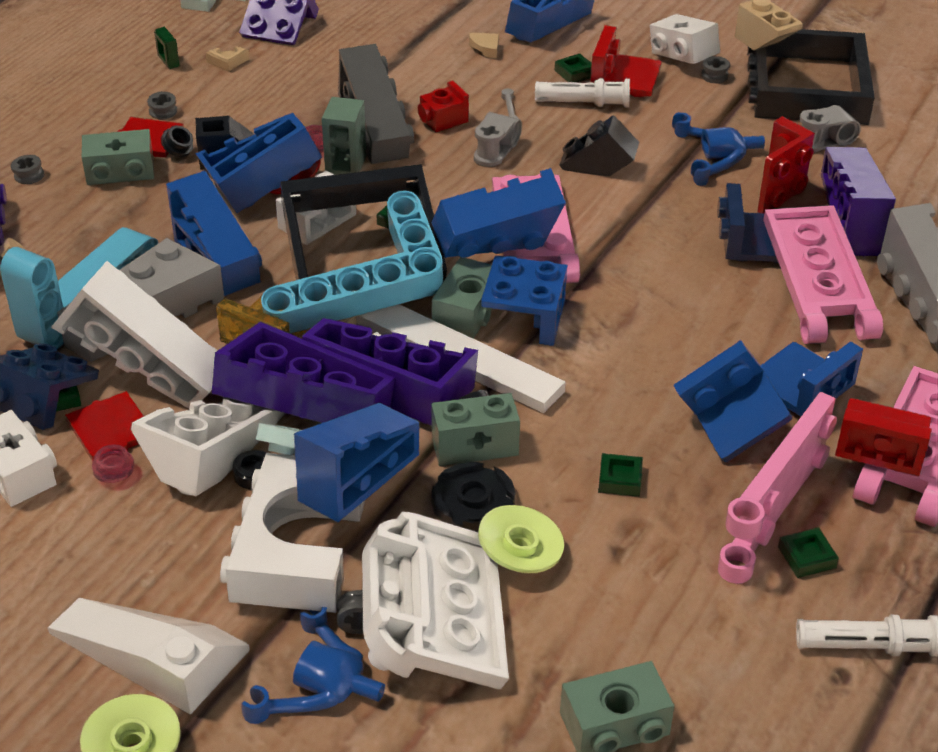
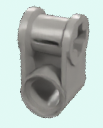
(831, 127)
(496, 138)

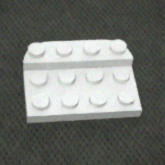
(433, 602)

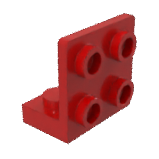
(615, 67)
(786, 164)
(884, 436)

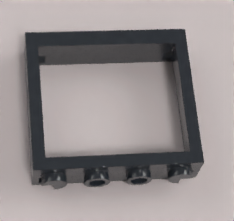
(815, 45)
(349, 190)

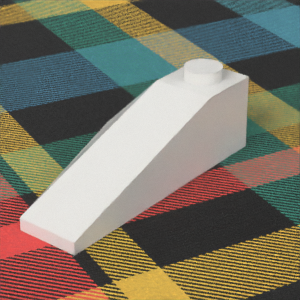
(200, 444)
(159, 652)

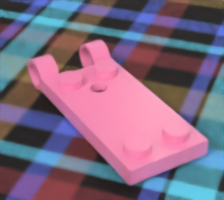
(559, 244)
(815, 254)
(920, 397)
(775, 488)

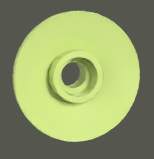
(521, 539)
(130, 721)

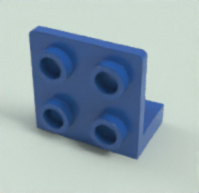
(530, 289)
(802, 374)
(733, 401)

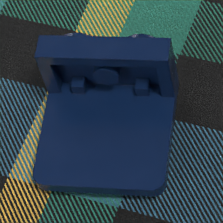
(742, 232)
(33, 381)

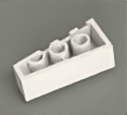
(141, 335)

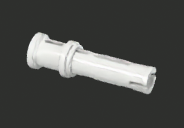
(598, 92)
(892, 634)

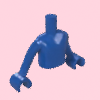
(716, 143)
(327, 670)

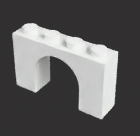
(272, 570)

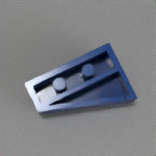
(537, 18)
(260, 162)
(499, 219)
(210, 229)
(352, 457)

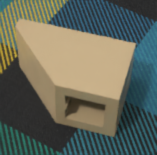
(764, 24)

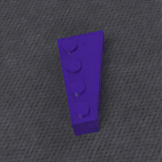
(859, 197)
(420, 371)
(296, 376)

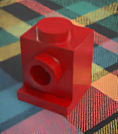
(444, 107)

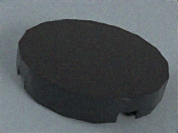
(469, 492)

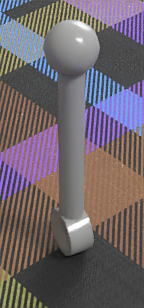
(508, 94)

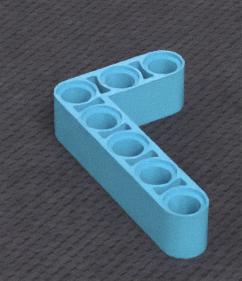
(405, 270)
(38, 295)

